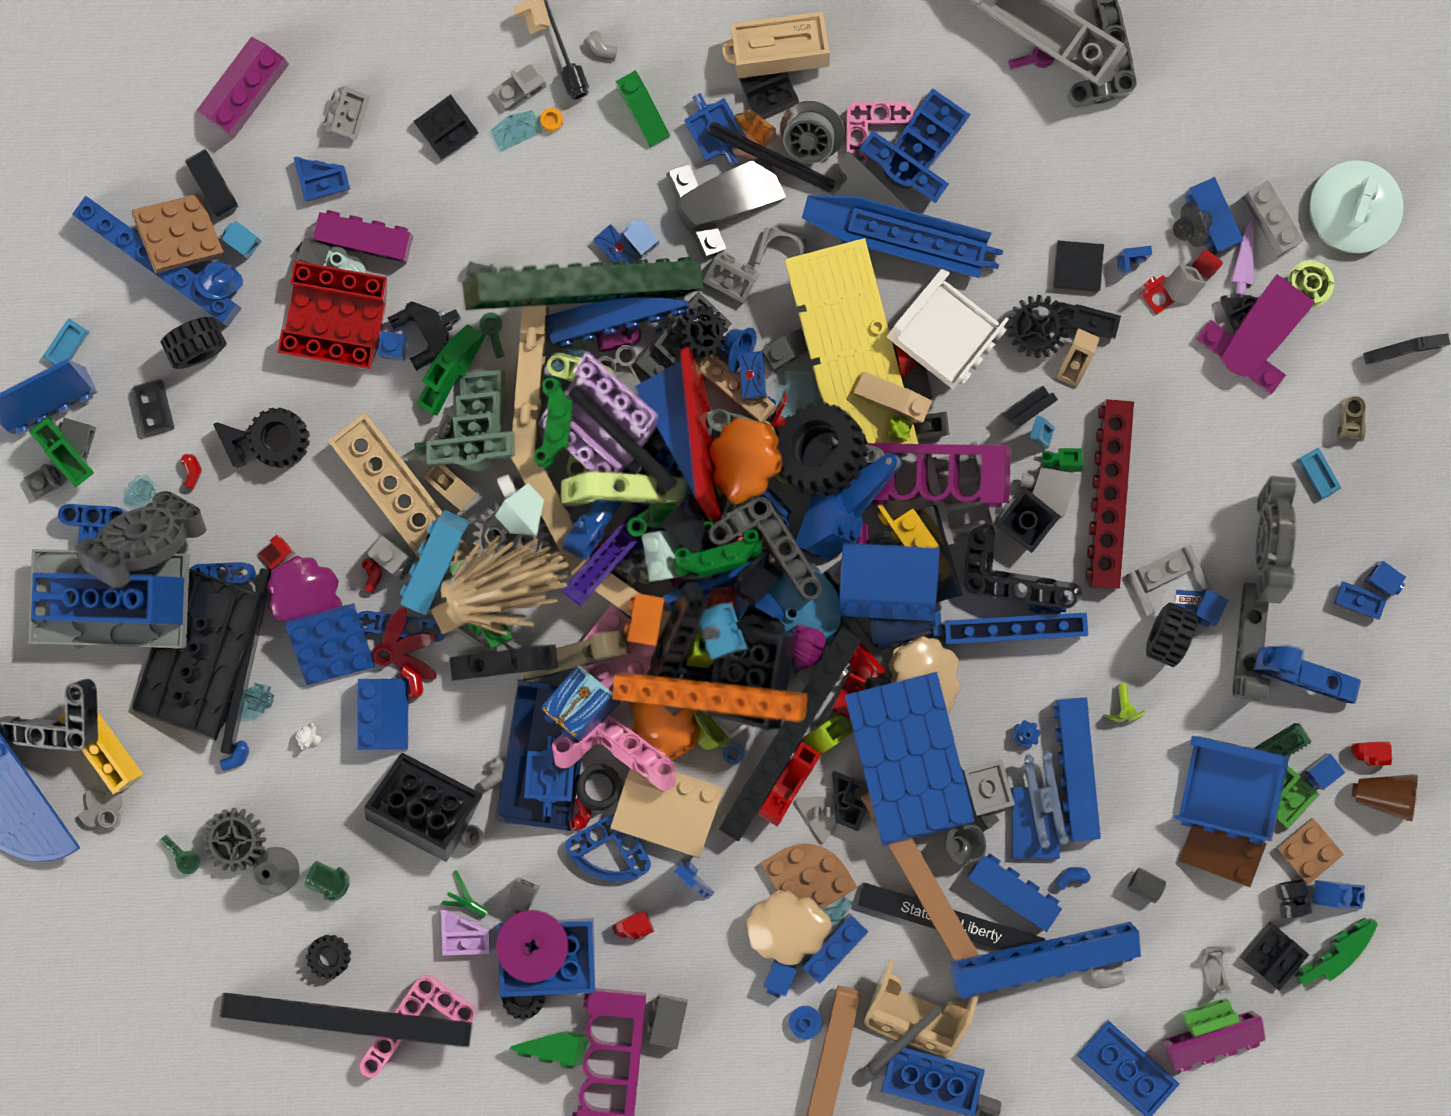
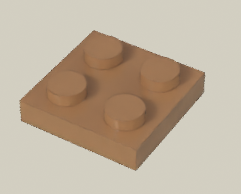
(1309, 851)

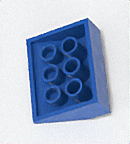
(44, 395)
(888, 582)
(574, 976)

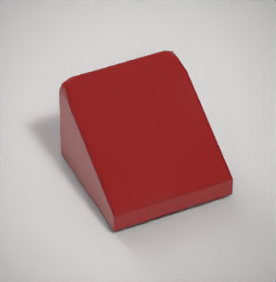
(1207, 264)

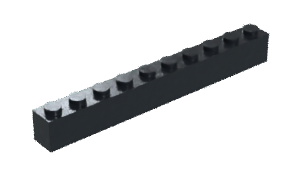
(790, 735)

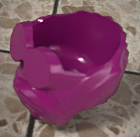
(808, 646)

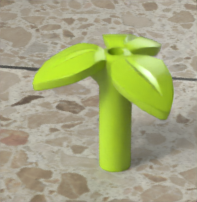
(1128, 711)

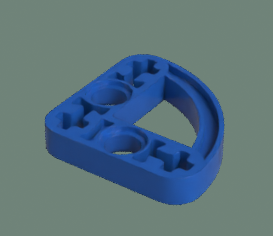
(618, 836)

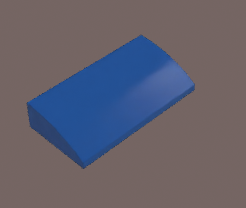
(933, 1081)

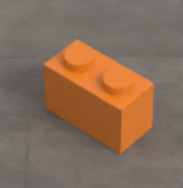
(645, 619)

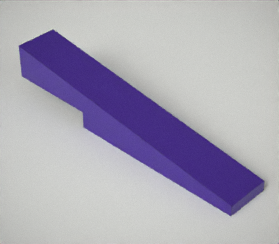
(603, 561)

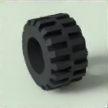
(193, 342)
(259, 432)
(1171, 634)

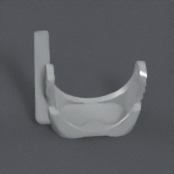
(770, 233)
(1214, 969)

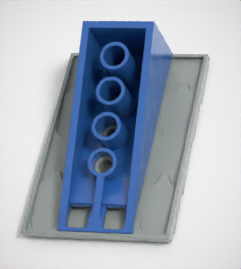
(80, 609)

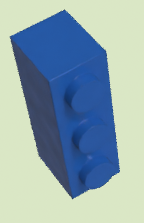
(1223, 231)
(835, 948)

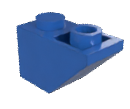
(1338, 894)

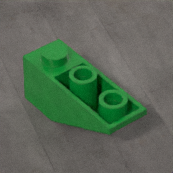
(562, 1047)

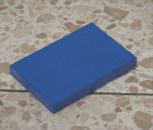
(1024, 833)

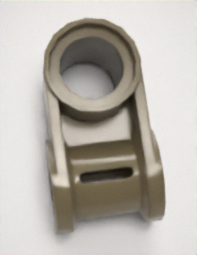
(1352, 421)

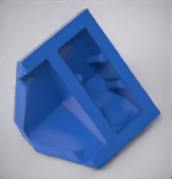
(778, 505)

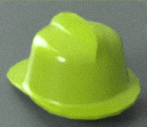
(711, 734)

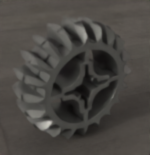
(233, 850)

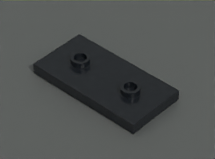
(947, 582)

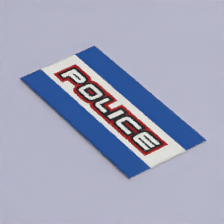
(1187, 599)

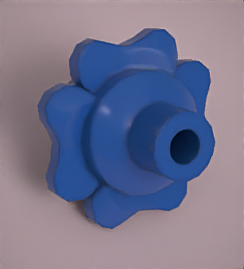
(1026, 734)

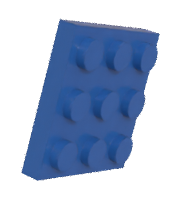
(330, 644)

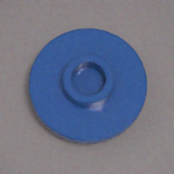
(805, 1022)

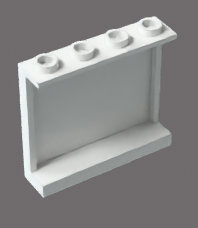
(946, 331)

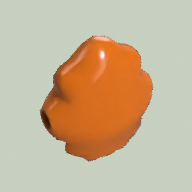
(745, 459)
(664, 732)

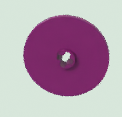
(515, 954)

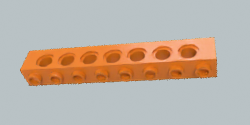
(710, 696)

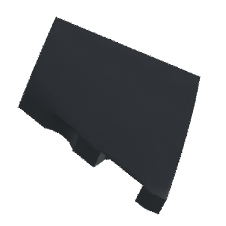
(687, 524)
(847, 800)

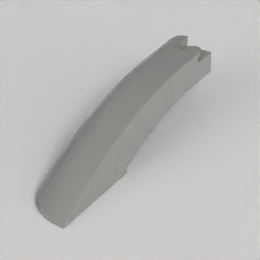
(1060, 35)

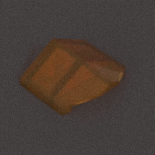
(756, 127)

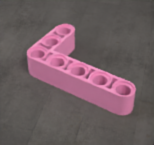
(422, 999)

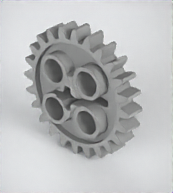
(492, 523)

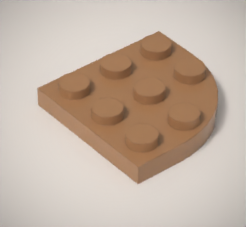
(810, 872)

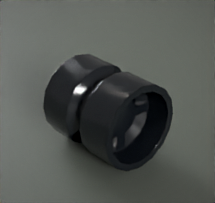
(1293, 890)

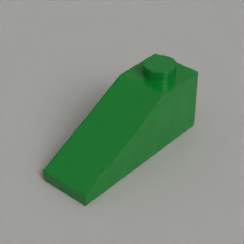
(642, 108)

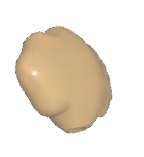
(924, 657)
(787, 927)

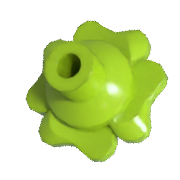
(899, 427)

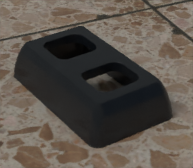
(161, 404)

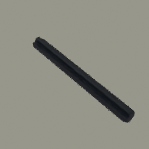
(771, 157)
(616, 432)

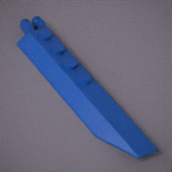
(902, 232)

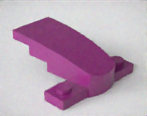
(1259, 333)

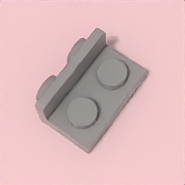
(346, 112)
(731, 277)

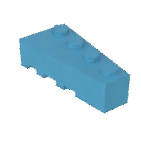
(434, 562)

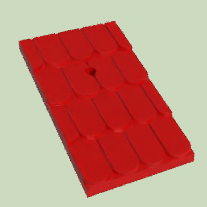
(682, 410)

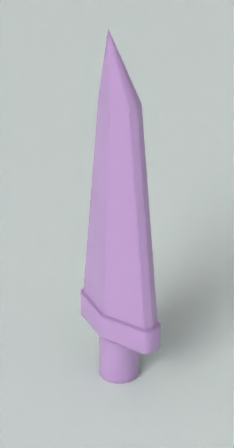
(1244, 263)

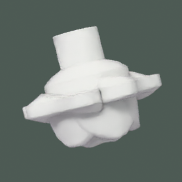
(307, 735)

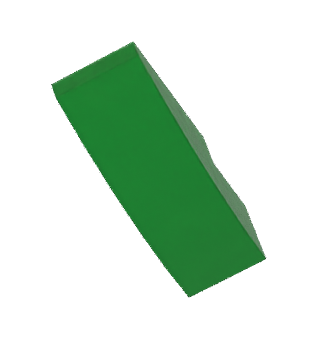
(61, 451)

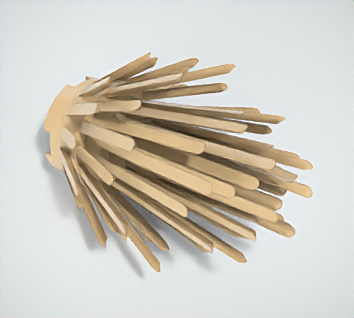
(486, 587)

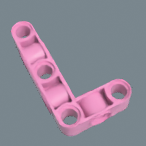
(625, 746)

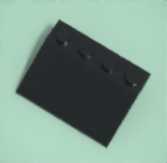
(761, 665)
(422, 806)

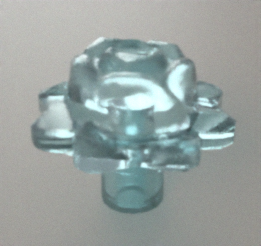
(142, 488)

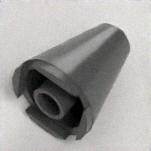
(276, 870)

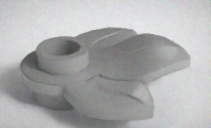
(99, 806)

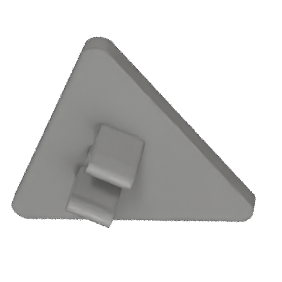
(819, 814)

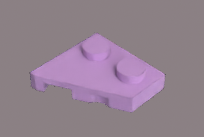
(463, 936)

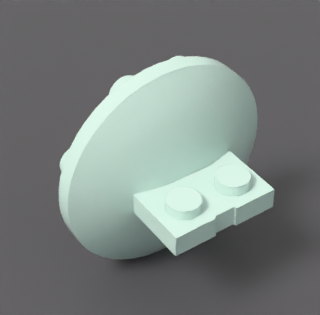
(1356, 207)

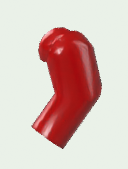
(193, 469)
(582, 817)

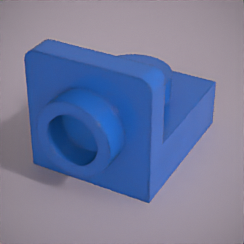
(1136, 254)

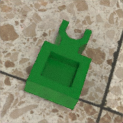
(1067, 459)

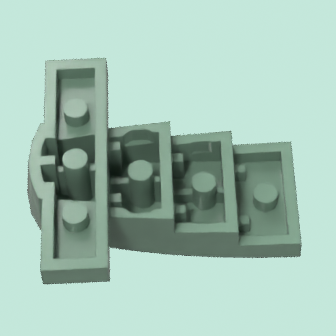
(478, 425)

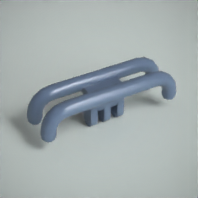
(1045, 799)

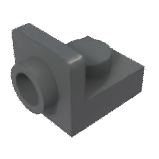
(43, 480)

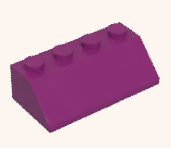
(243, 86)
(1187, 1050)

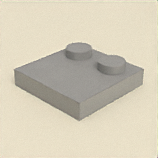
(988, 788)

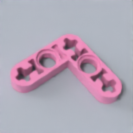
(862, 124)

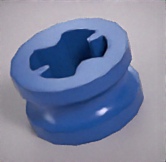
(740, 754)

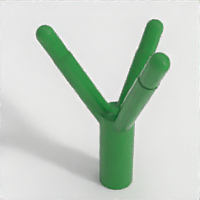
(468, 902)

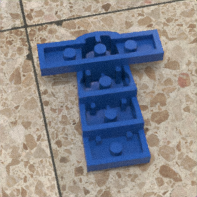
(919, 146)

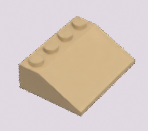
(671, 817)

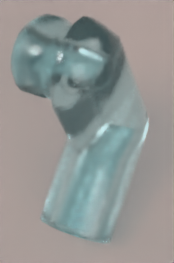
(838, 912)

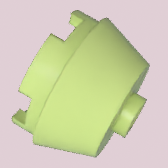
(1313, 280)

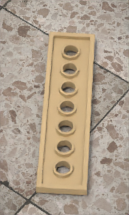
(387, 499)

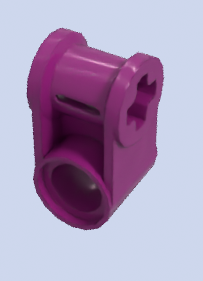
(616, 340)

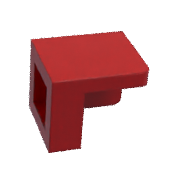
(276, 552)

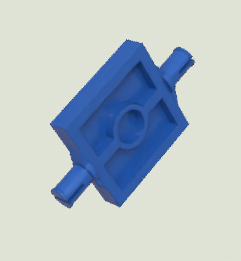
(699, 122)
(546, 780)

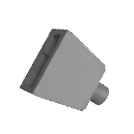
(1051, 487)
(391, 557)

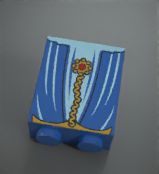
(579, 704)

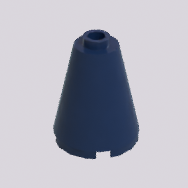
(897, 631)

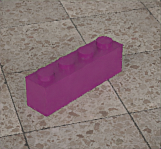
(363, 237)

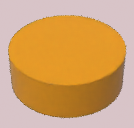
(551, 120)

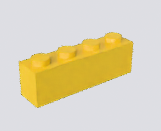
(111, 759)

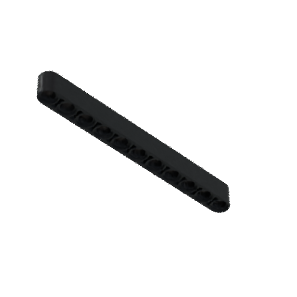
(346, 1019)

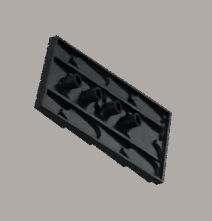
(196, 682)

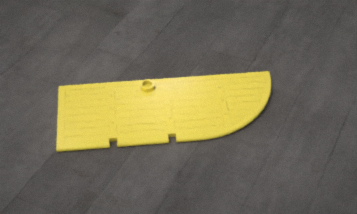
(846, 331)

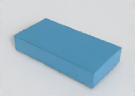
(66, 342)
(1042, 432)
(1319, 473)

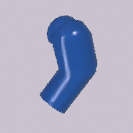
(238, 757)

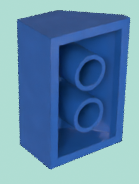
(382, 714)

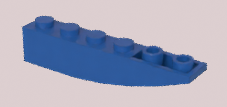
(607, 317)

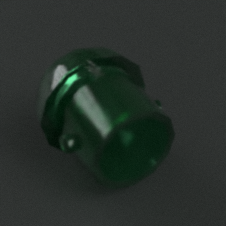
(327, 881)

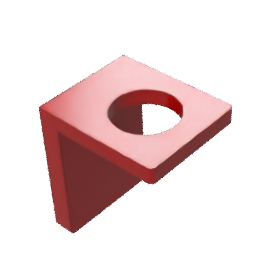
(1153, 286)
(777, 419)
(840, 705)

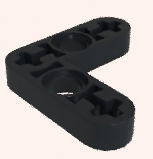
(1409, 346)

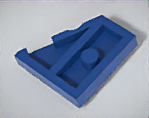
(320, 178)

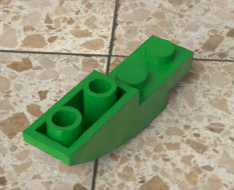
(447, 366)
(1346, 948)

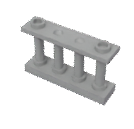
(938, 487)

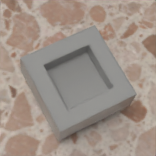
(509, 93)

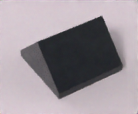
(1027, 519)

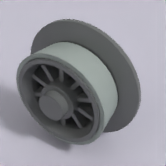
(811, 131)

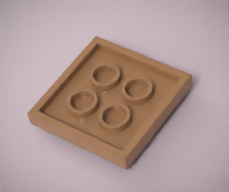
(177, 233)

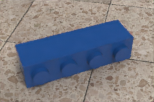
(1015, 893)

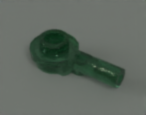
(491, 325)
(186, 861)

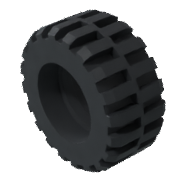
(844, 464)

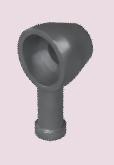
(470, 831)

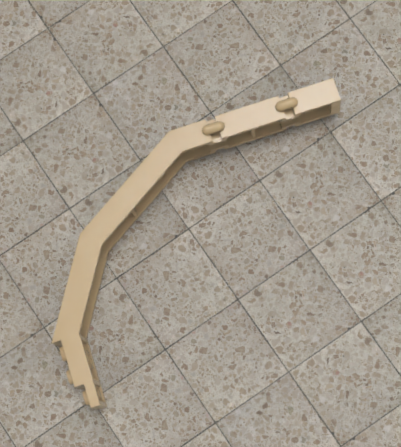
(527, 431)

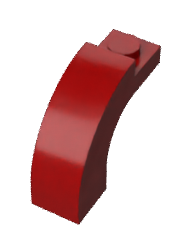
(789, 783)

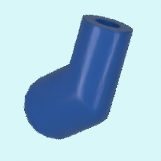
(1076, 874)

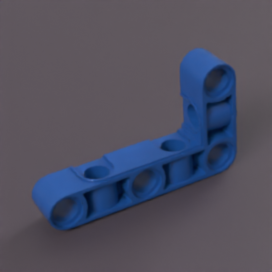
(1287, 665)

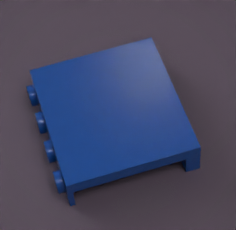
(1233, 789)

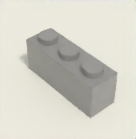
(1273, 218)

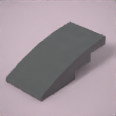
(666, 346)

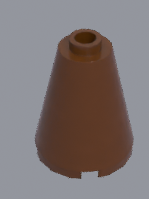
(1388, 794)

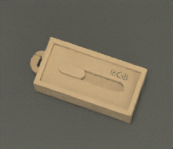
(778, 45)

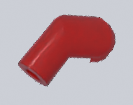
(374, 573)
(415, 682)

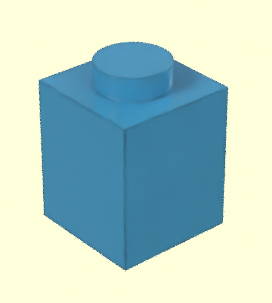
(241, 239)

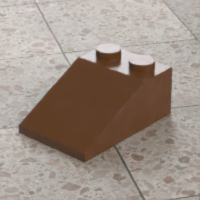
(1222, 854)

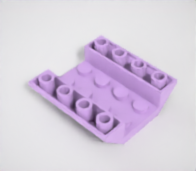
(587, 439)

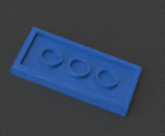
(1128, 1069)

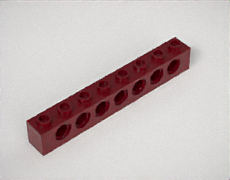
(1122, 412)

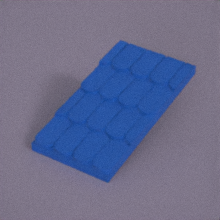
(909, 759)

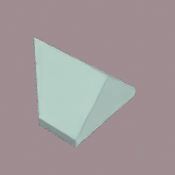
(522, 511)

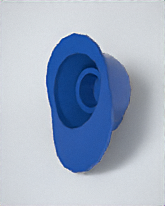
(218, 280)
(738, 342)

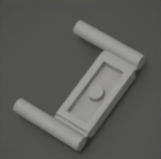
(1163, 571)

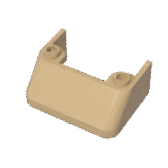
(896, 1012)

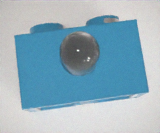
(721, 631)

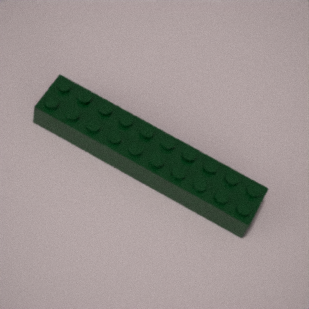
(581, 284)

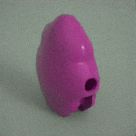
(301, 589)

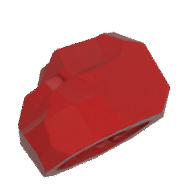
(1373, 753)
(634, 926)

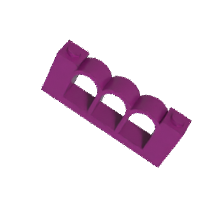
(994, 473)
(616, 1004)

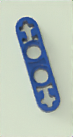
(373, 615)

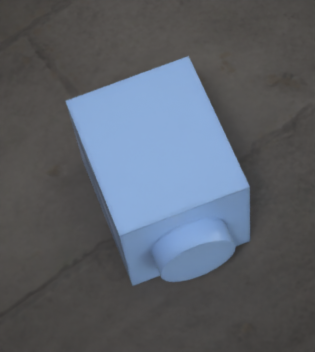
(641, 237)

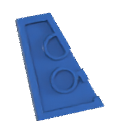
(688, 874)

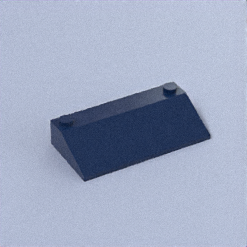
(526, 734)

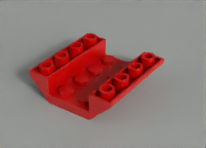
(334, 315)

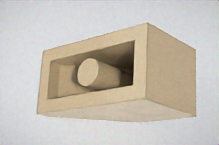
(1077, 357)
(450, 486)

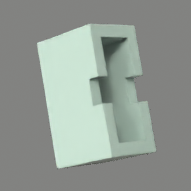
(660, 554)

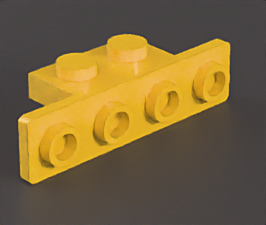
(908, 529)

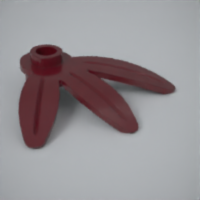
(408, 644)

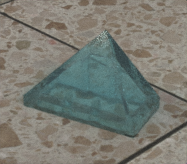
(516, 129)

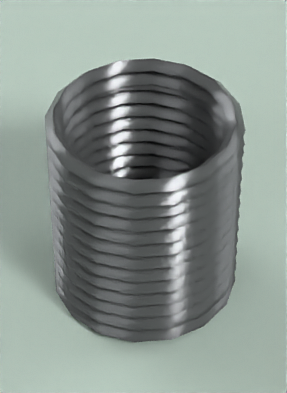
(1147, 885)

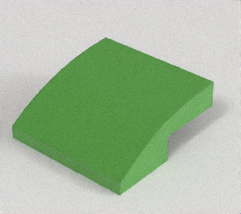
(1295, 798)
(1210, 1017)

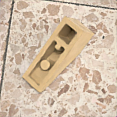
(893, 397)

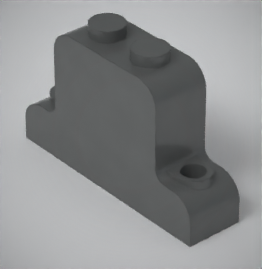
(863, 183)

